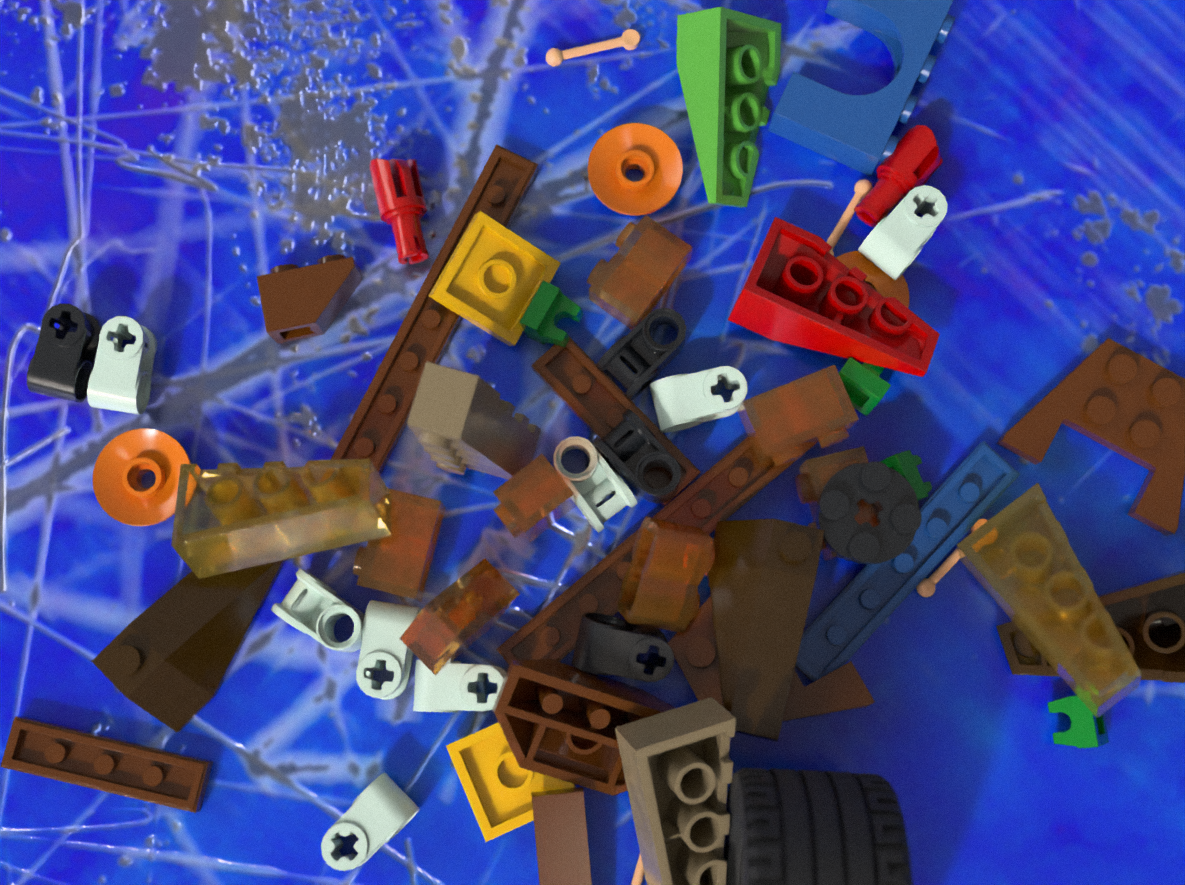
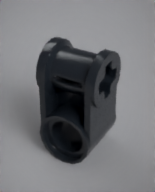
(642, 353)
(62, 357)
(633, 451)
(613, 648)

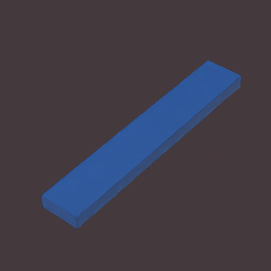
(884, 586)

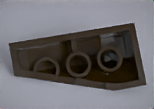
(759, 615)
(1146, 616)
(184, 642)

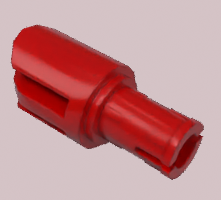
(908, 167)
(401, 205)

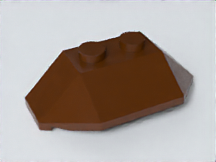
(567, 719)

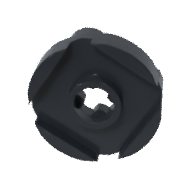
(896, 518)

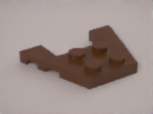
(1127, 408)
(698, 659)

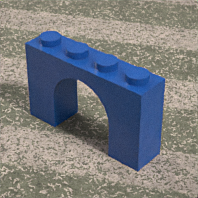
(860, 127)

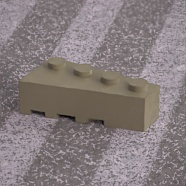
(469, 425)
(678, 791)

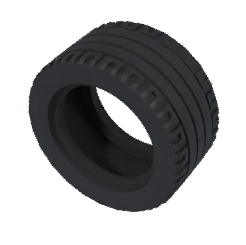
(814, 829)

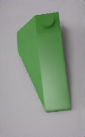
(725, 76)

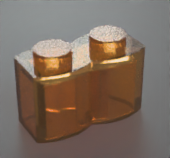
(639, 272)
(665, 575)

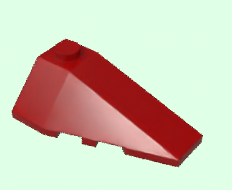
(817, 303)

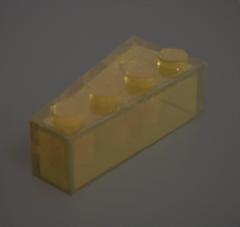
(275, 512)
(1047, 593)

